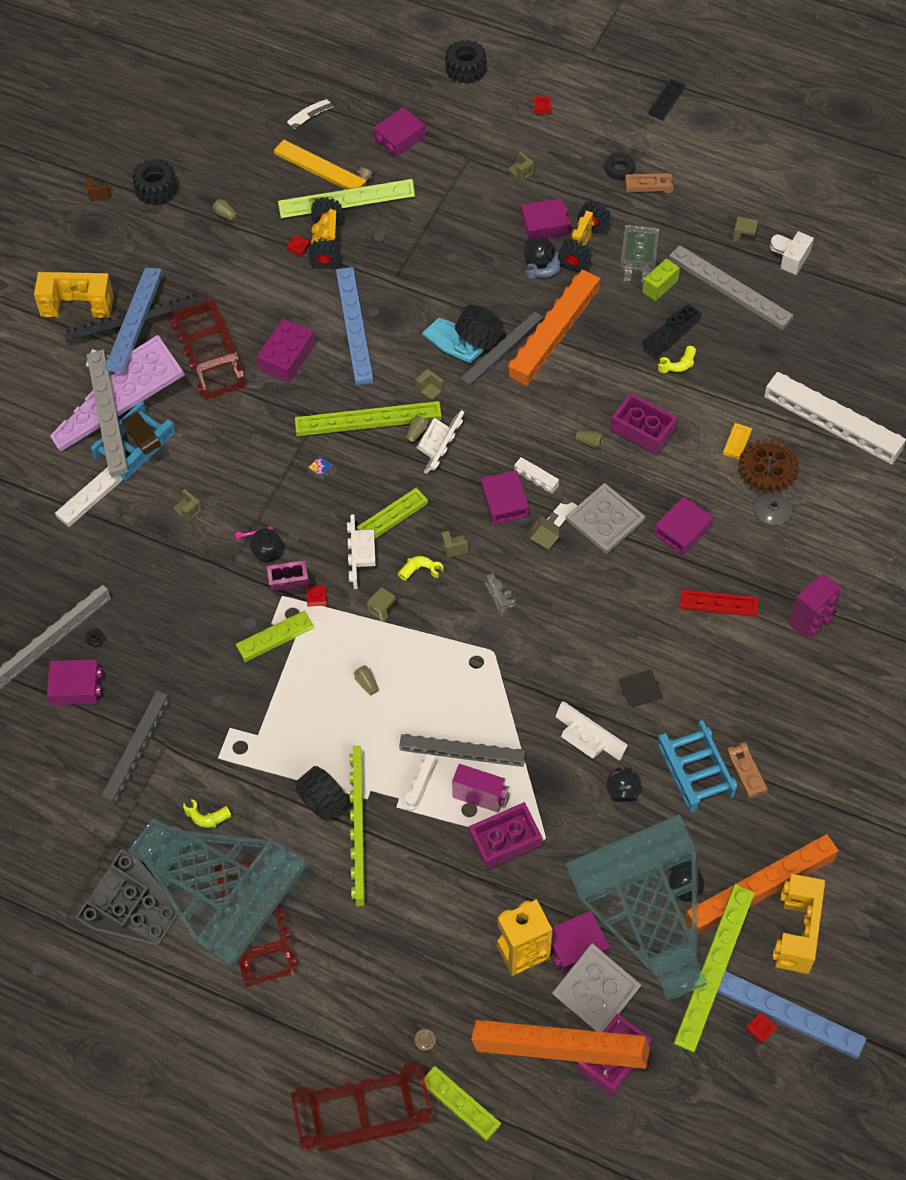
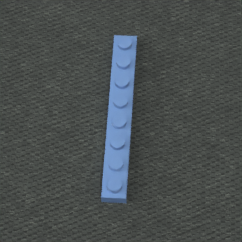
(134, 320)
(354, 326)
(791, 1015)

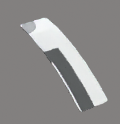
(309, 112)
(560, 513)

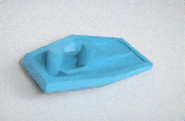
(444, 336)

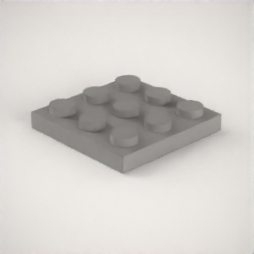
(605, 518)
(595, 988)

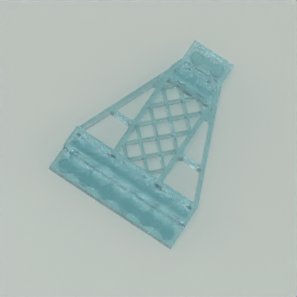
(637, 859)
(243, 909)

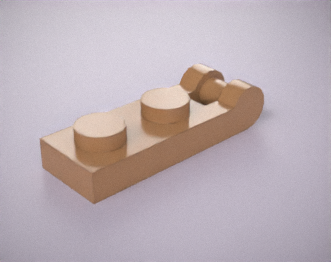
(649, 182)
(746, 770)

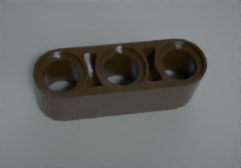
(141, 433)

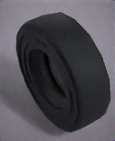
(619, 158)

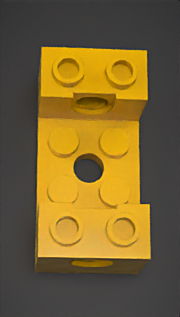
(91, 287)
(805, 896)
(527, 943)

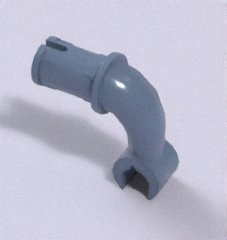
(551, 269)

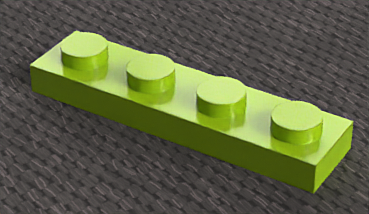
(395, 513)
(274, 636)
(461, 1104)

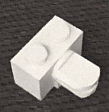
(793, 251)

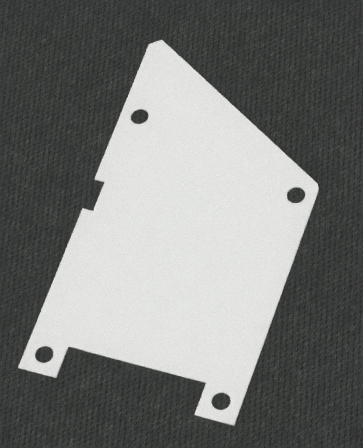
(421, 692)

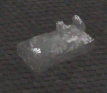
(495, 587)

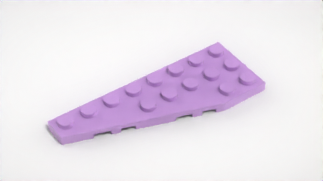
(147, 372)

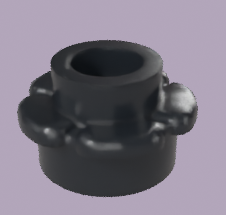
(94, 642)

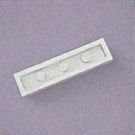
(87, 497)

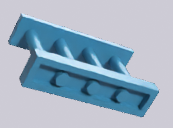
(137, 458)
(684, 781)

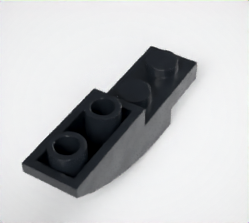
(673, 330)

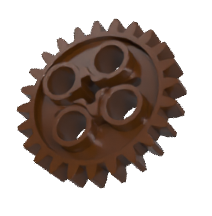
(751, 464)

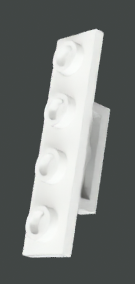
(435, 439)
(362, 548)
(587, 734)

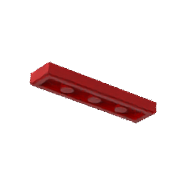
(719, 603)

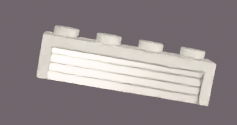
(536, 475)

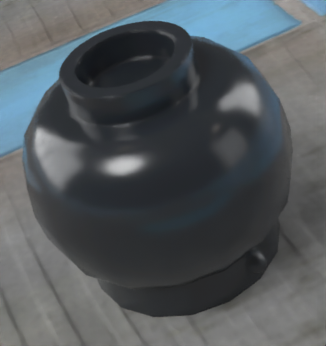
(539, 251)
(265, 545)
(623, 784)
(682, 875)

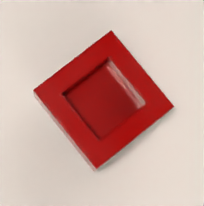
(542, 105)
(298, 246)
(316, 596)
(761, 1028)

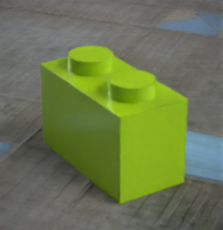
(660, 279)

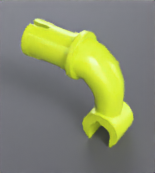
(684, 364)
(417, 562)
(208, 820)

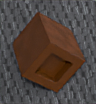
(97, 192)

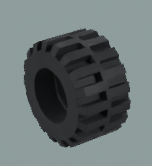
(465, 61)
(163, 178)
(479, 327)
(321, 793)

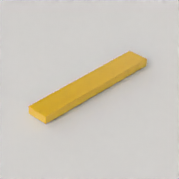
(318, 166)

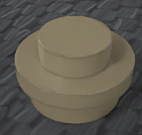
(365, 173)
(425, 1039)

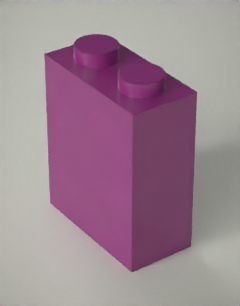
(399, 132)
(545, 219)
(504, 497)
(683, 526)
(287, 576)
(74, 682)
(479, 788)
(573, 938)

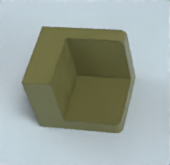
(523, 168)
(744, 226)
(429, 385)
(188, 507)
(544, 532)
(455, 545)
(379, 603)

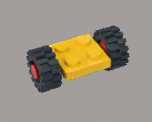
(325, 216)
(575, 253)

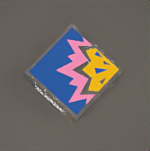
(320, 467)

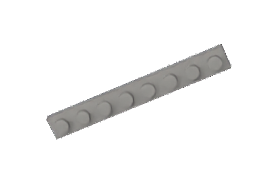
(731, 287)
(107, 413)
(53, 634)

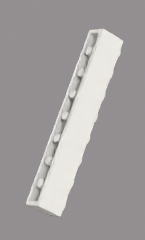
(835, 418)

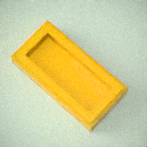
(737, 441)

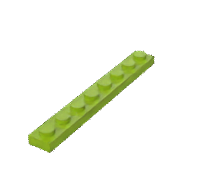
(349, 197)
(366, 418)
(357, 832)
(714, 968)

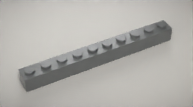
(501, 351)
(135, 748)
(462, 750)

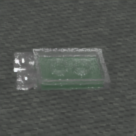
(639, 250)

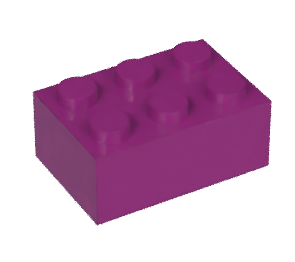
(286, 350)
(644, 423)
(815, 606)
(505, 835)
(611, 1077)

